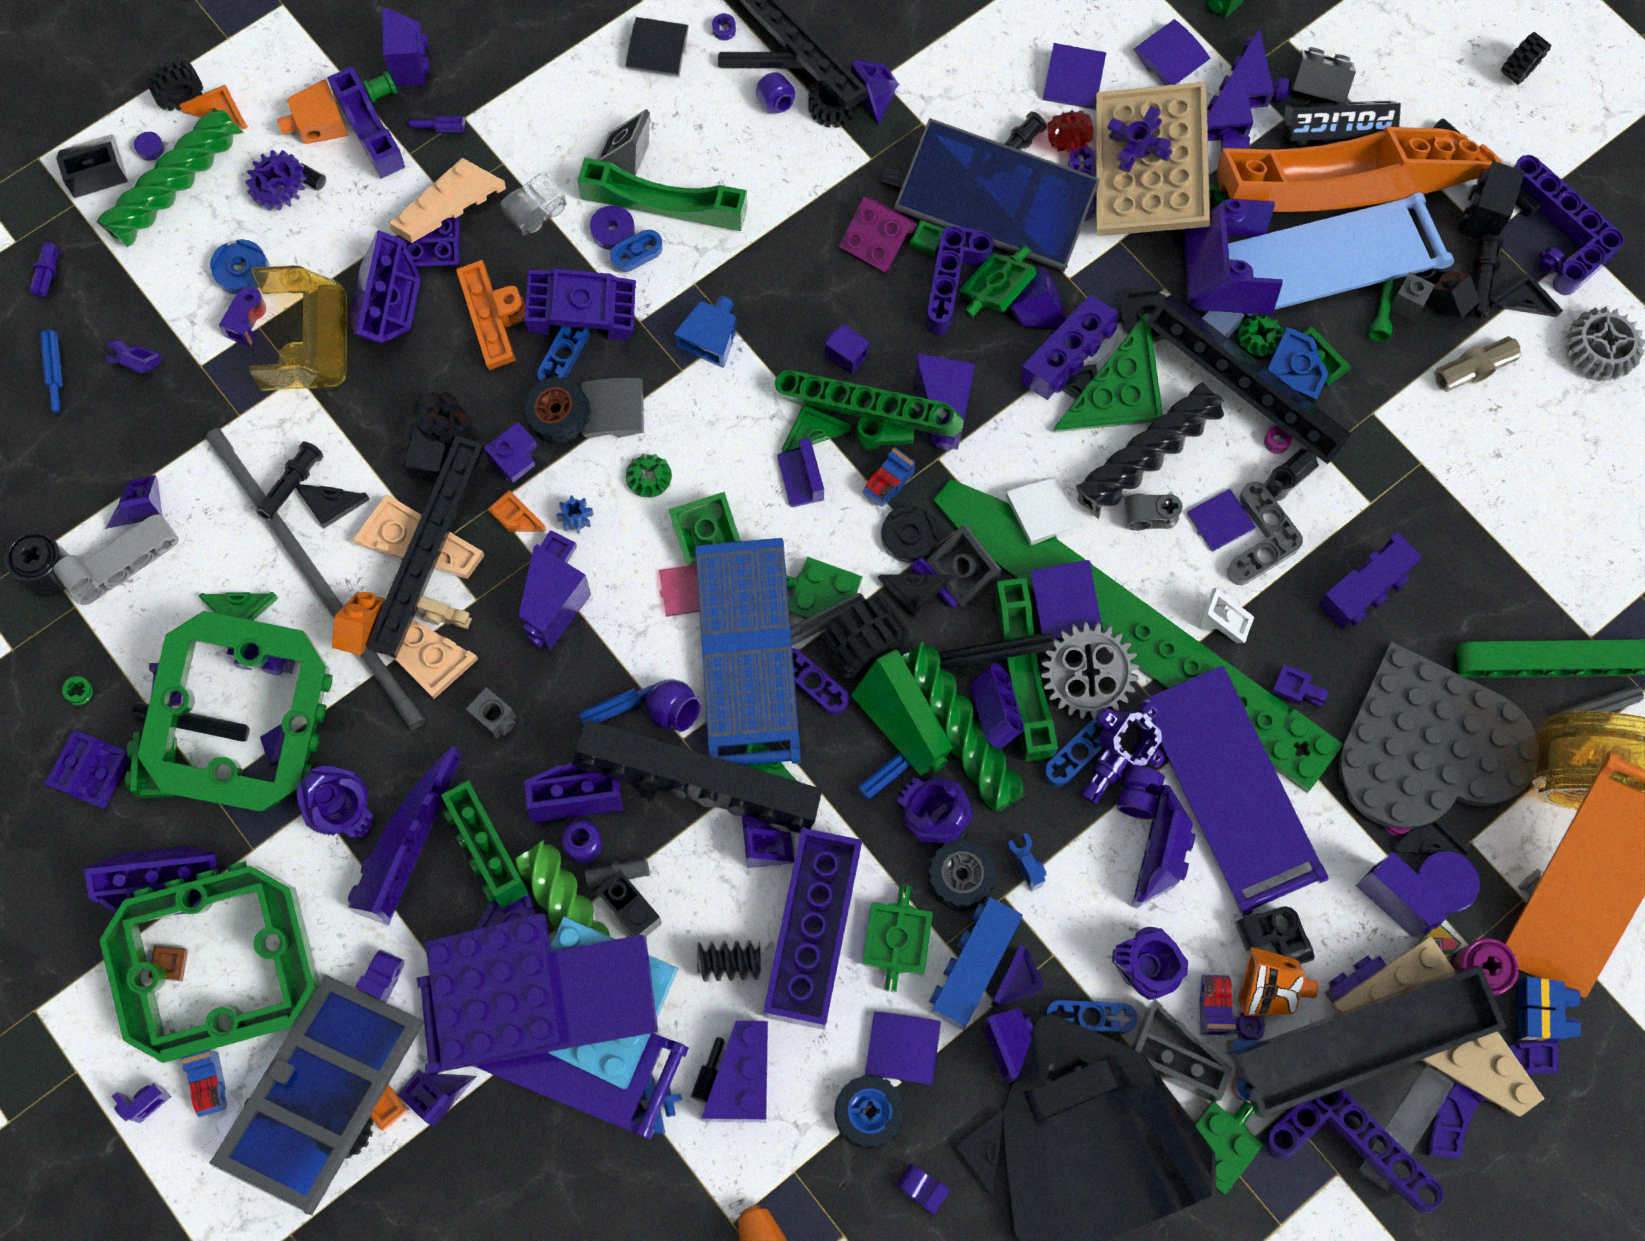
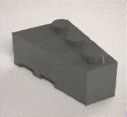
(1180, 1055)

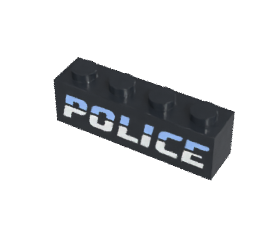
(1338, 120)

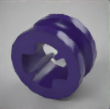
(720, 20)

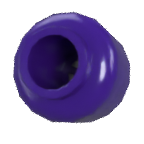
(775, 93)
(576, 833)

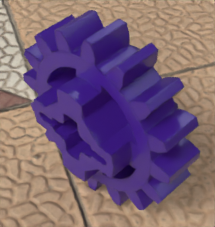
(275, 180)

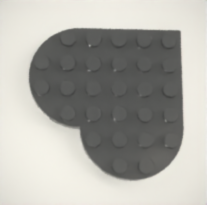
(1432, 741)

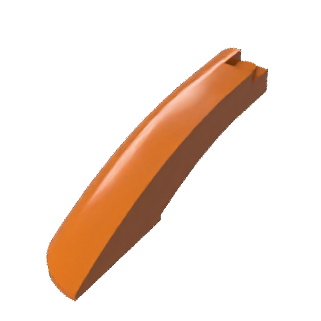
(1353, 171)

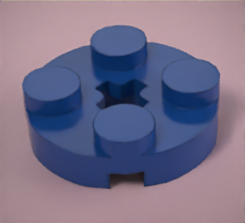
(227, 256)

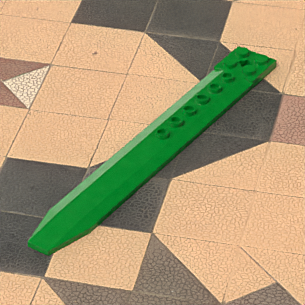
(1161, 647)

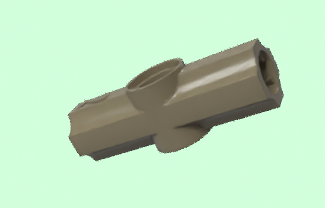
(1477, 363)

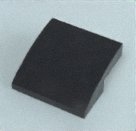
(657, 46)

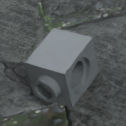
(1411, 297)
(482, 705)

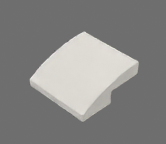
(1043, 511)

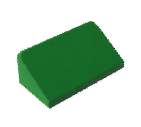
(1333, 361)

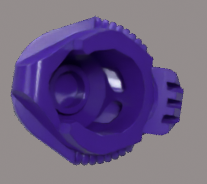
(334, 802)
(935, 809)
(1151, 963)

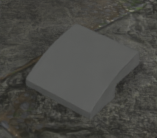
(614, 407)

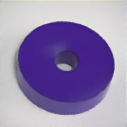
(608, 217)

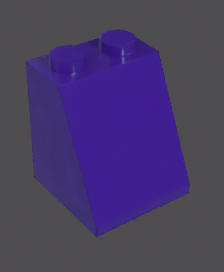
(944, 382)
(550, 598)

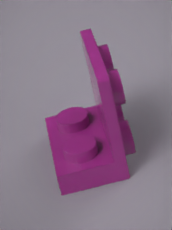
(876, 233)

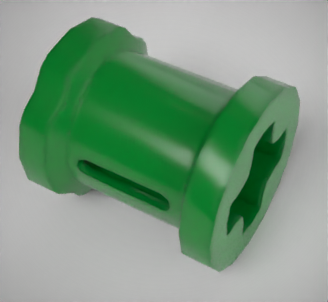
(379, 87)

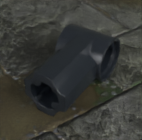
(1291, 473)

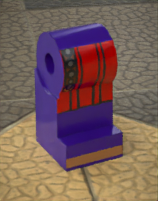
(242, 316)
(1216, 1005)

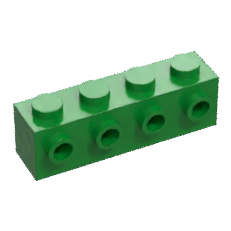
(484, 844)

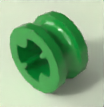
(79, 682)

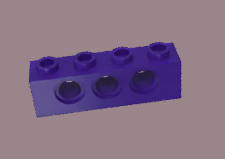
(1056, 351)

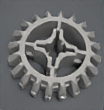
(1596, 351)

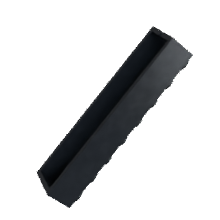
(1368, 1040)

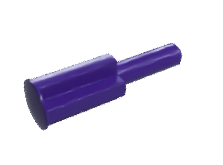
(441, 123)
(922, 567)

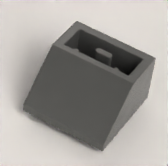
(1324, 75)

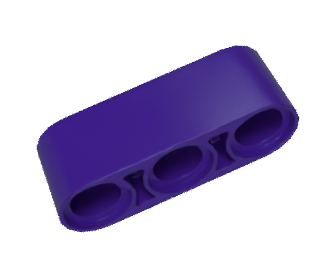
(997, 706)

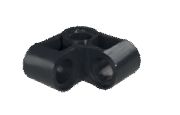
(1262, 929)

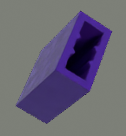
(1066, 597)
(1404, 895)

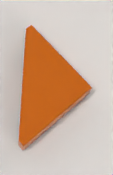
(218, 99)

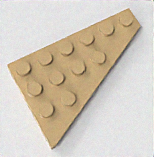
(1481, 1064)

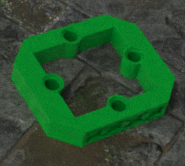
(172, 677)
(126, 960)

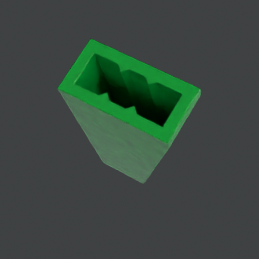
(902, 713)

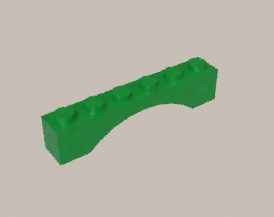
(709, 205)
(1016, 621)

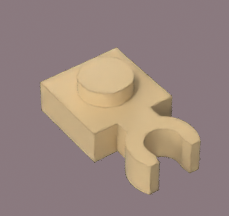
(437, 612)

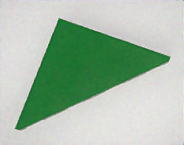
(1122, 388)

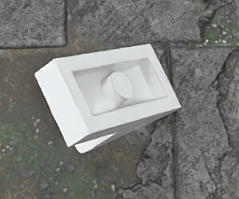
(1226, 616)

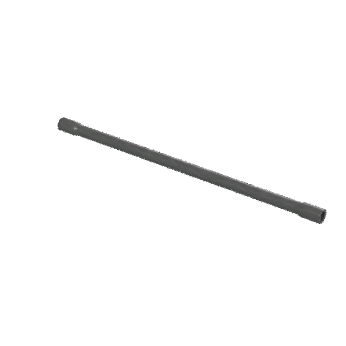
(225, 451)

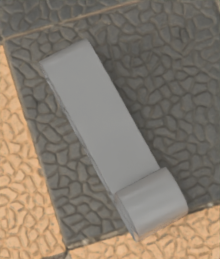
(116, 561)

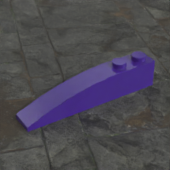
(400, 844)

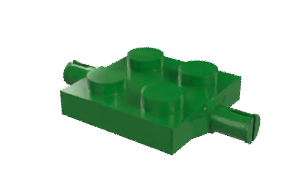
(998, 282)
(820, 587)
(897, 938)
(1230, 1141)

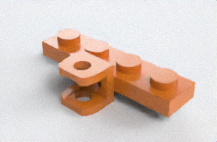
(490, 312)

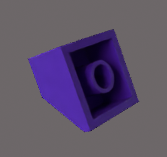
(404, 49)

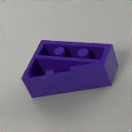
(571, 793)
(741, 1080)

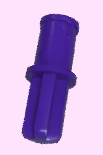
(44, 269)

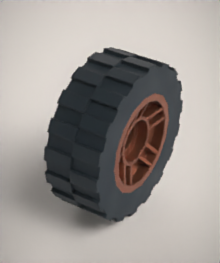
(555, 395)

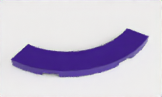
(1455, 1113)

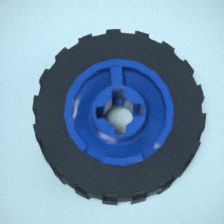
(855, 1124)

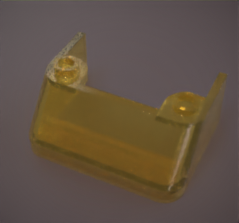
(323, 351)

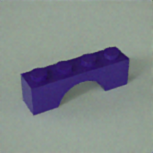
(365, 122)

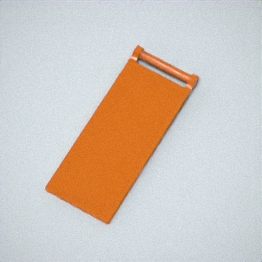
(1587, 885)

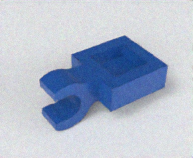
(1031, 869)

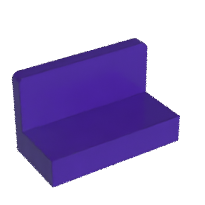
(801, 475)

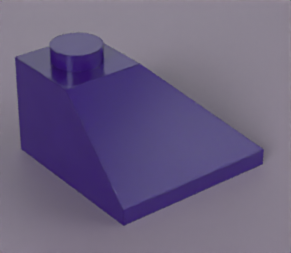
(1009, 1041)

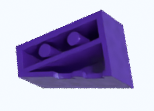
(1371, 582)

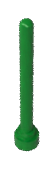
(1380, 328)

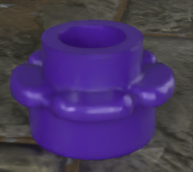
(1281, 88)
(1551, 260)
(1250, 1034)

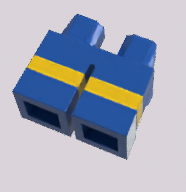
(1544, 1011)

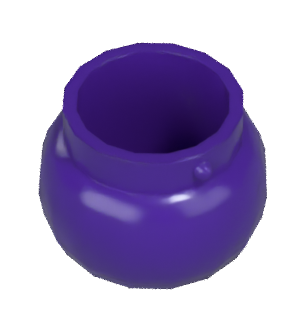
(672, 705)

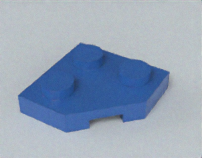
(1299, 364)

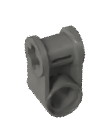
(1150, 511)

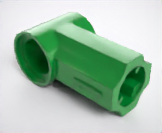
(885, 434)

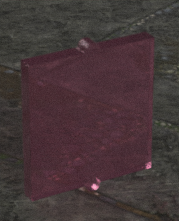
(680, 590)

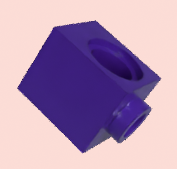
(846, 348)

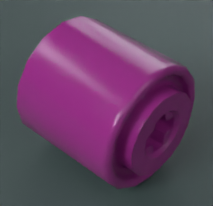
(1497, 955)

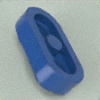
(635, 251)

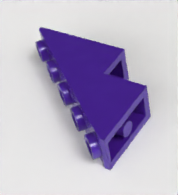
(1245, 89)

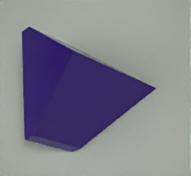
(880, 86)
(1039, 303)
(137, 502)
(766, 844)
(1020, 980)
(433, 1094)

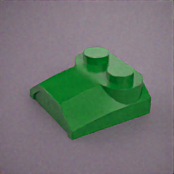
(703, 523)

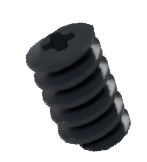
(729, 961)

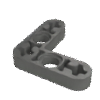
(1272, 543)

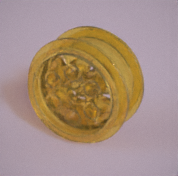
(1578, 749)

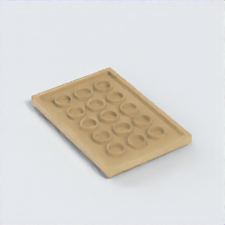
(1155, 191)

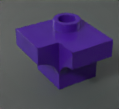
(512, 452)

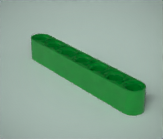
(877, 410)
(1551, 658)

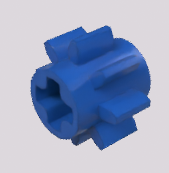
(574, 507)

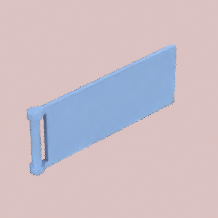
(1344, 251)

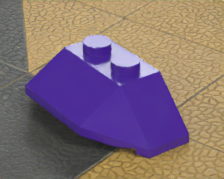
(385, 290)
(1165, 849)
(117, 877)

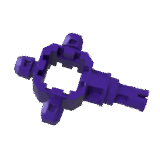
(1115, 759)

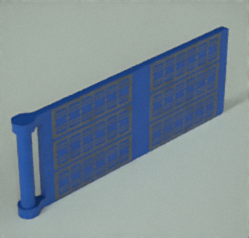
(747, 649)

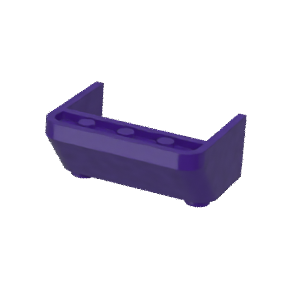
(1222, 282)

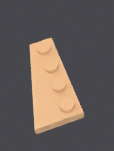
(446, 199)
(391, 531)
(432, 659)

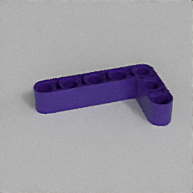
(1576, 219)
(1358, 1139)

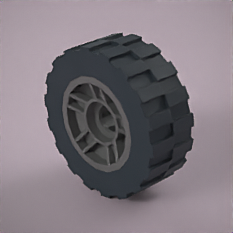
(954, 858)

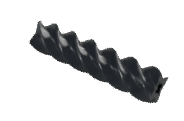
(1147, 449)

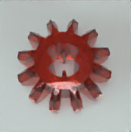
(1070, 131)

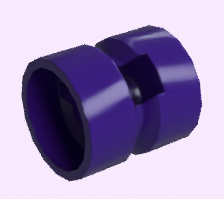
(1140, 794)

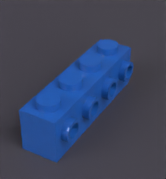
(976, 963)

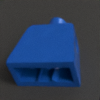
(708, 331)

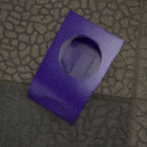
(381, 975)
(922, 1189)

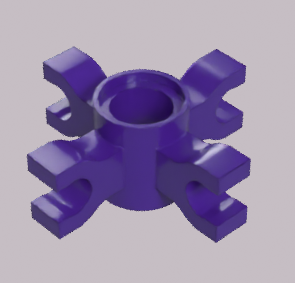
(1139, 148)

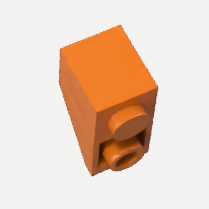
(355, 622)

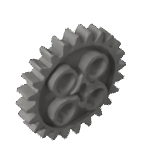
(1116, 667)

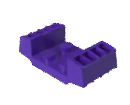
(580, 301)

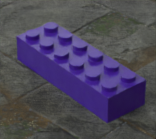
(812, 929)

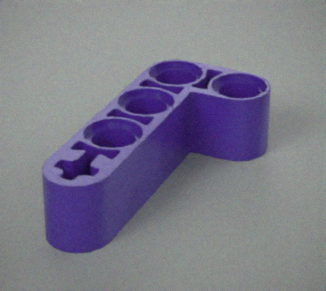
(947, 280)

